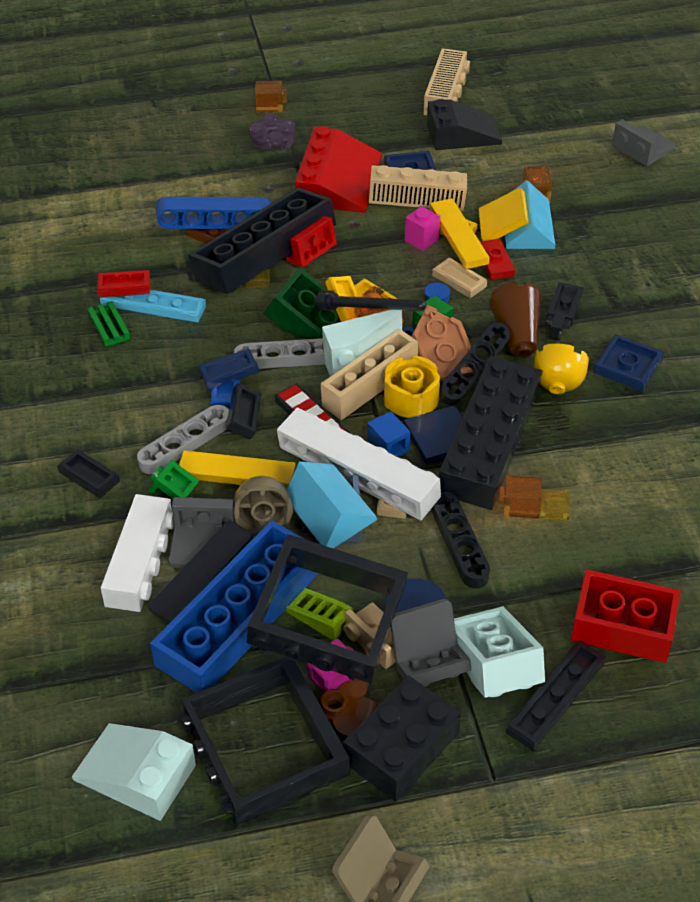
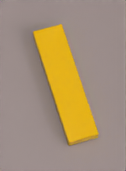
(460, 234)
(234, 468)

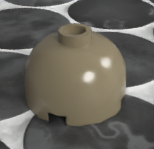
(261, 501)

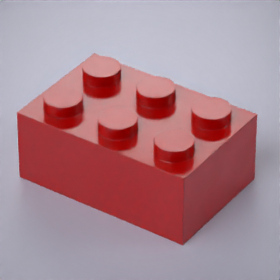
(626, 616)

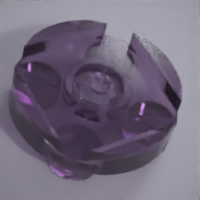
(272, 132)

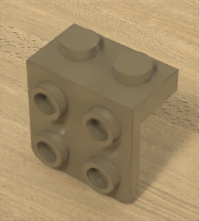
(374, 869)

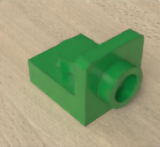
(173, 481)

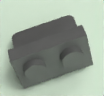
(640, 142)
(195, 524)
(427, 643)

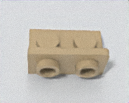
(363, 628)

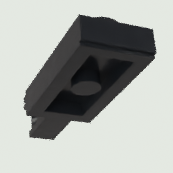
(563, 308)

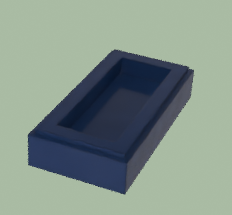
(228, 369)

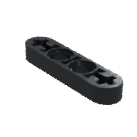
(474, 362)
(461, 538)

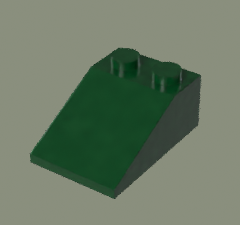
(296, 308)

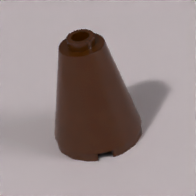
(520, 311)

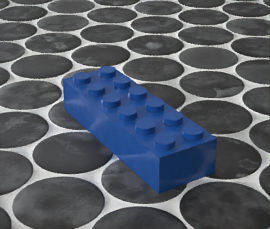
(213, 627)

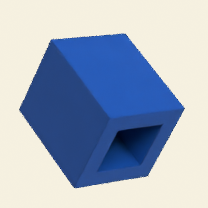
(389, 434)

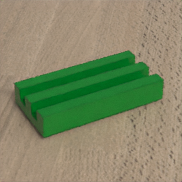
(104, 311)

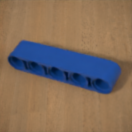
(203, 211)

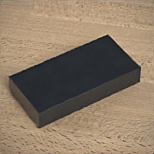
(243, 411)
(88, 473)

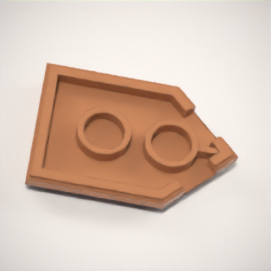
(442, 341)

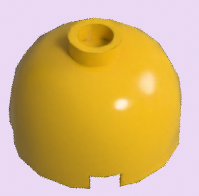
(561, 367)

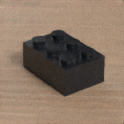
(402, 737)

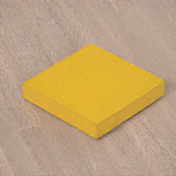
(503, 215)

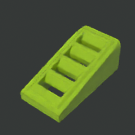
(329, 627)

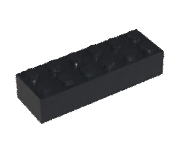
(258, 240)
(490, 432)

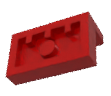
(312, 242)

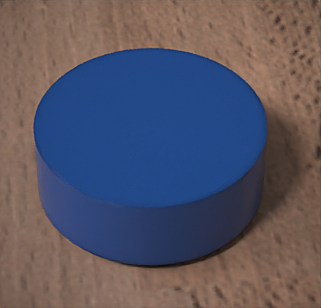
(439, 290)

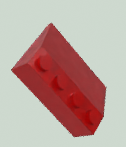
(338, 169)

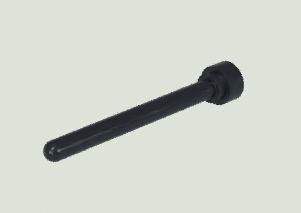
(329, 301)

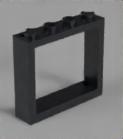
(339, 566)
(247, 687)

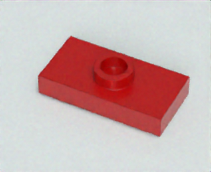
(499, 261)
(123, 283)

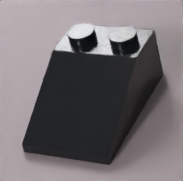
(460, 126)

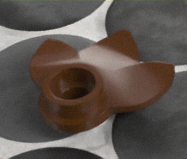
(352, 703)

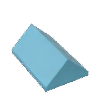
(539, 230)
(327, 503)

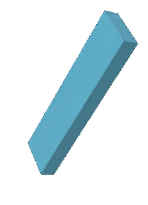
(161, 304)

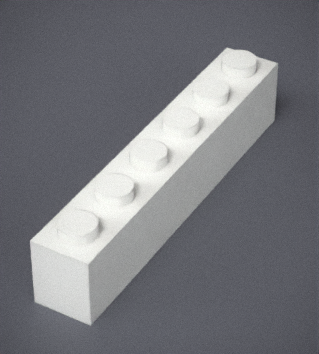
(378, 471)

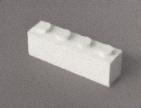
(138, 553)

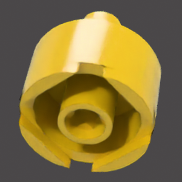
(411, 386)

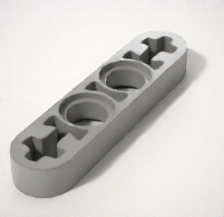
(285, 349)
(157, 454)

